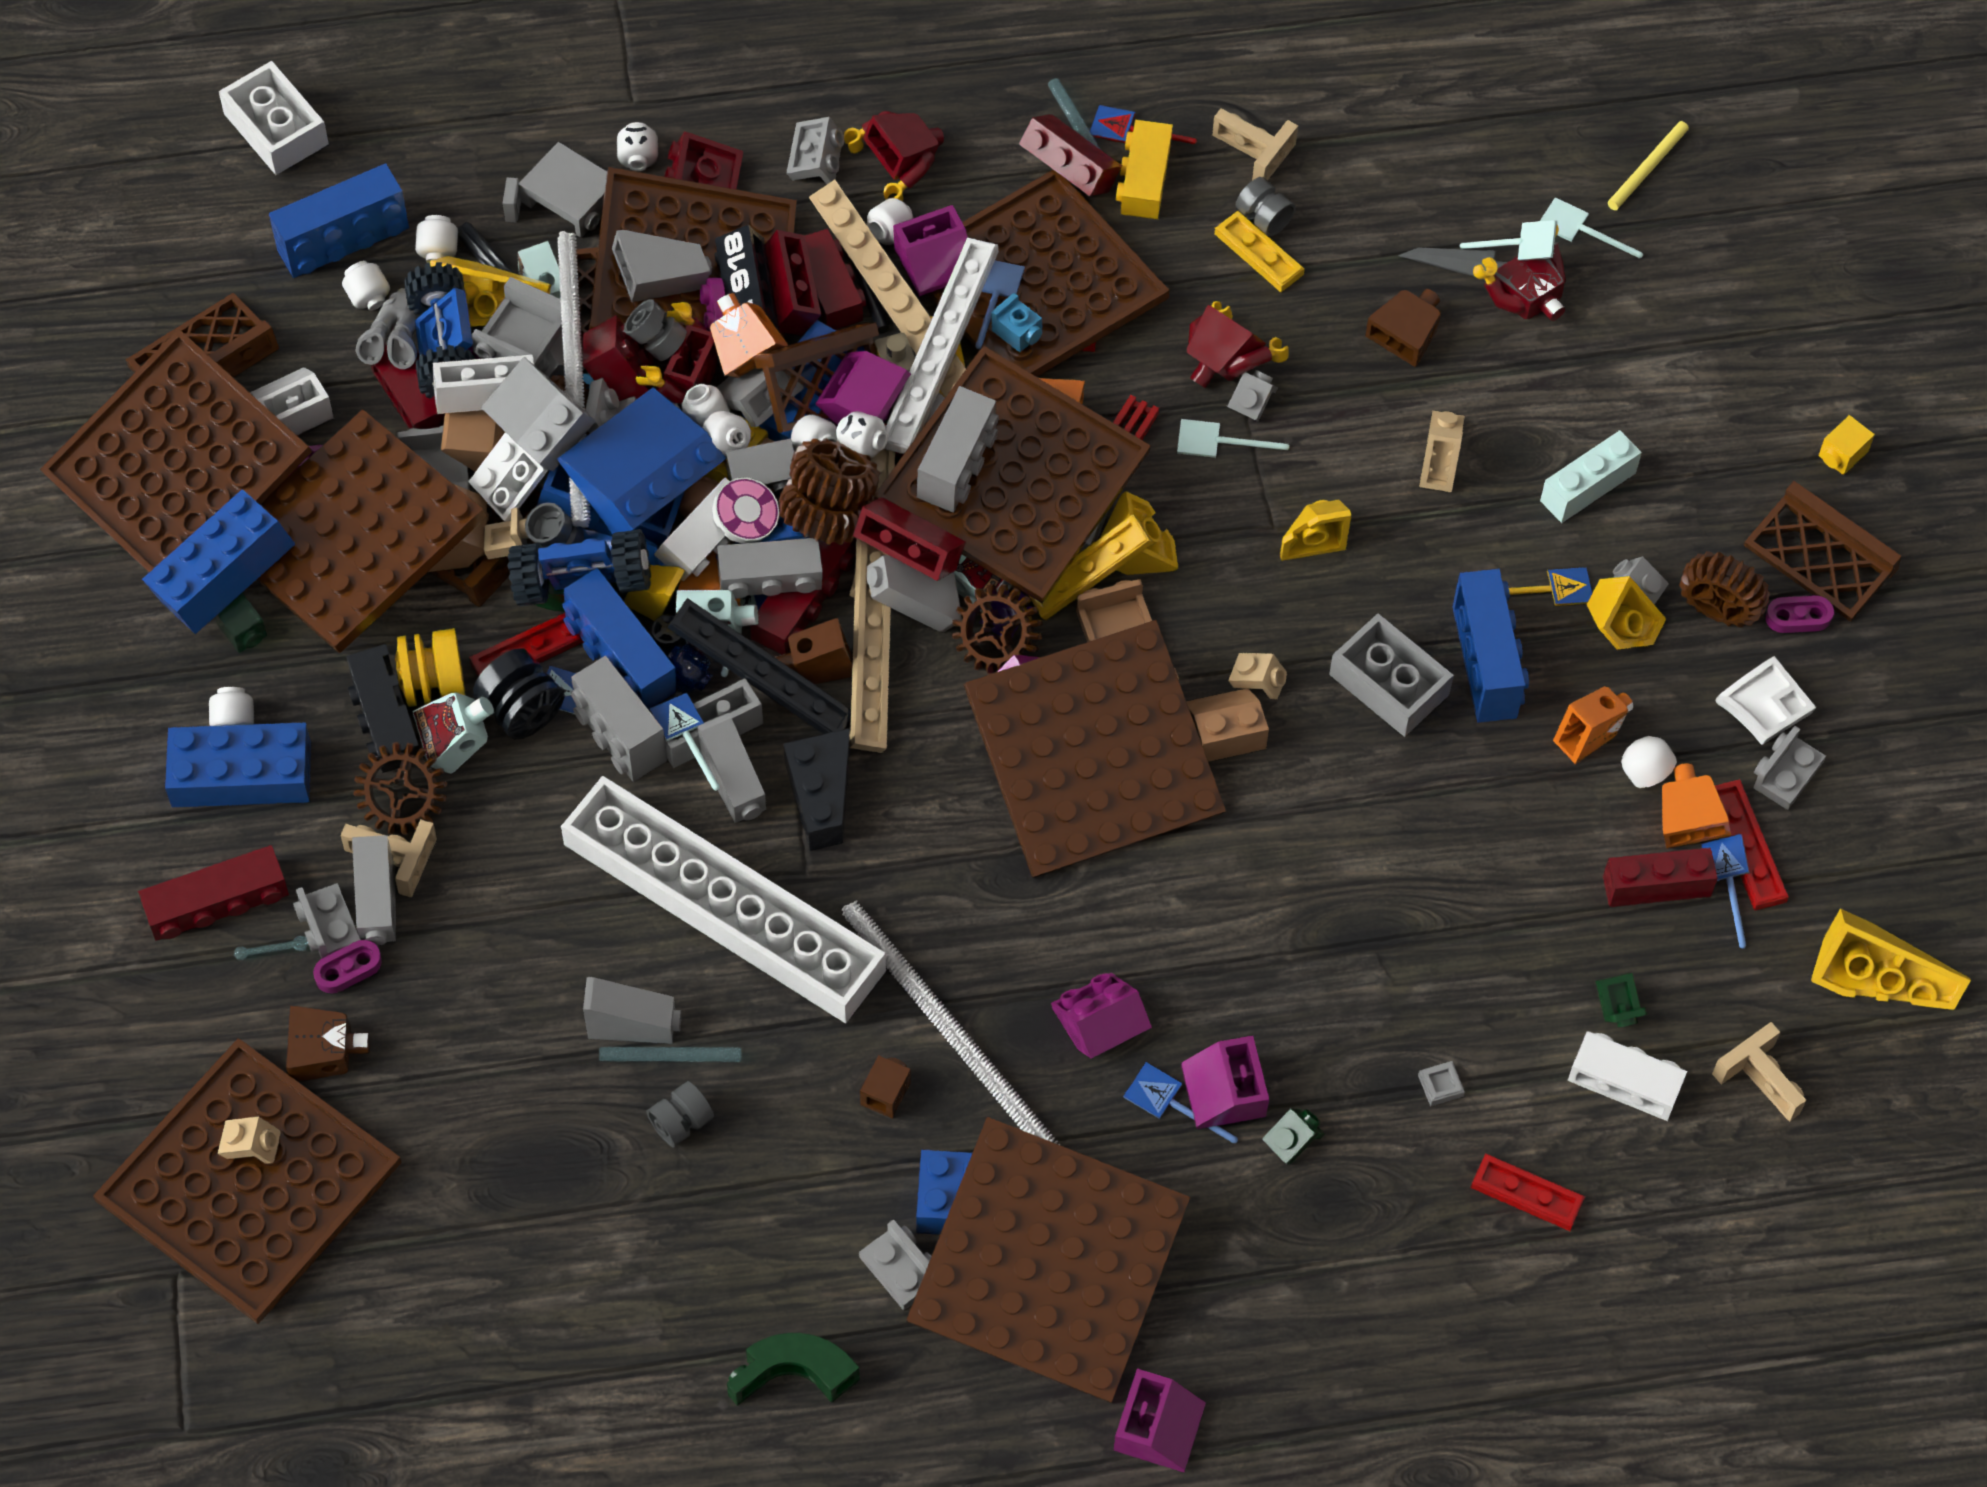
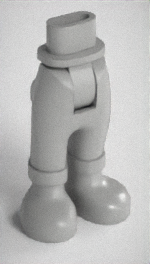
(400, 347)

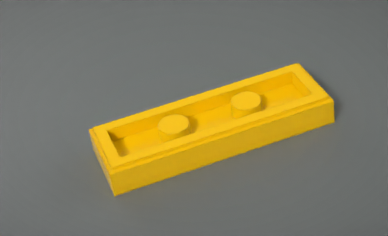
(1259, 251)

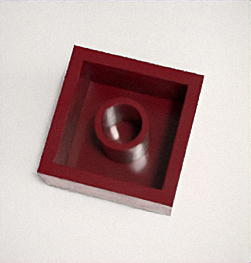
(615, 358)

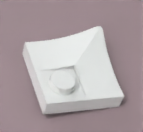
(1766, 701)

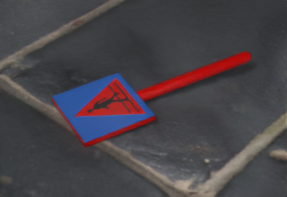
(1114, 123)

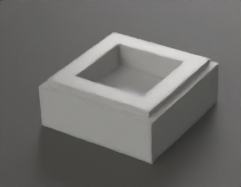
(511, 200)
(1441, 1083)

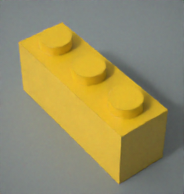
(1144, 169)

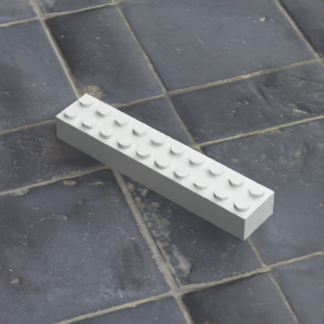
(724, 899)

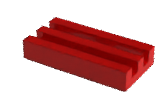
(1140, 408)

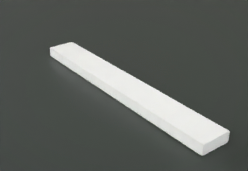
(940, 344)

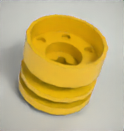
(430, 666)

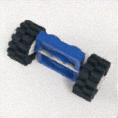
(445, 325)
(566, 563)

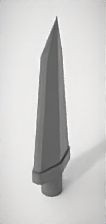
(1452, 259)

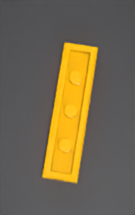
(1096, 564)

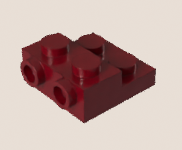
(704, 161)

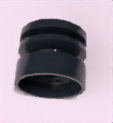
(520, 693)

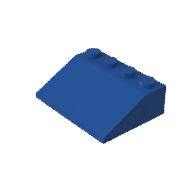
(640, 461)

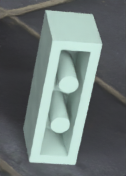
(1590, 476)

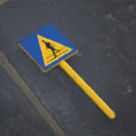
(1567, 586)

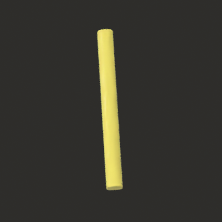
(1648, 165)

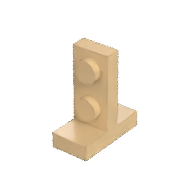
(1255, 141)
(1442, 451)
(408, 856)
(1763, 1071)

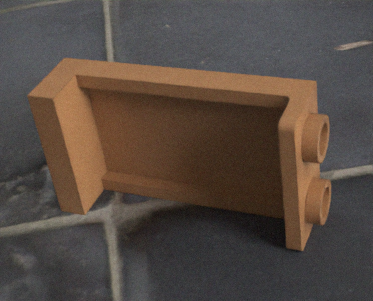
(1112, 609)

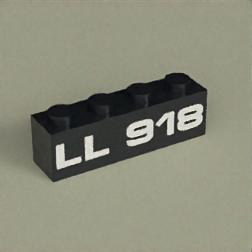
(746, 269)

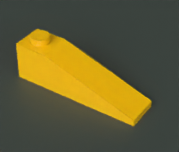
(485, 287)
(1876, 964)

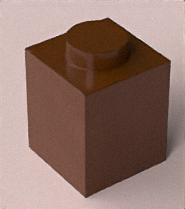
(885, 1086)

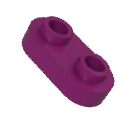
(709, 295)
(1798, 612)
(347, 967)

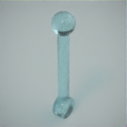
(299, 943)

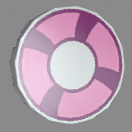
(745, 510)

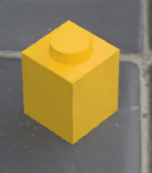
(1846, 445)

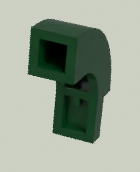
(794, 1355)

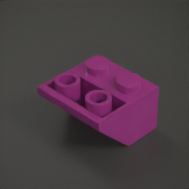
(930, 247)
(862, 385)
(1101, 1014)
(1226, 1083)
(1159, 1421)

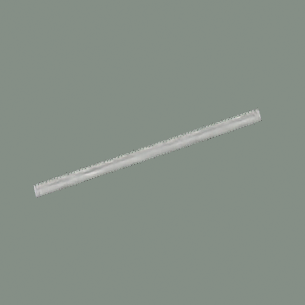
(572, 351)
(945, 1023)

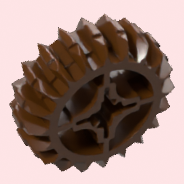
(834, 474)
(817, 519)
(1724, 589)
(991, 616)
(405, 769)

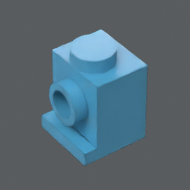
(1016, 323)

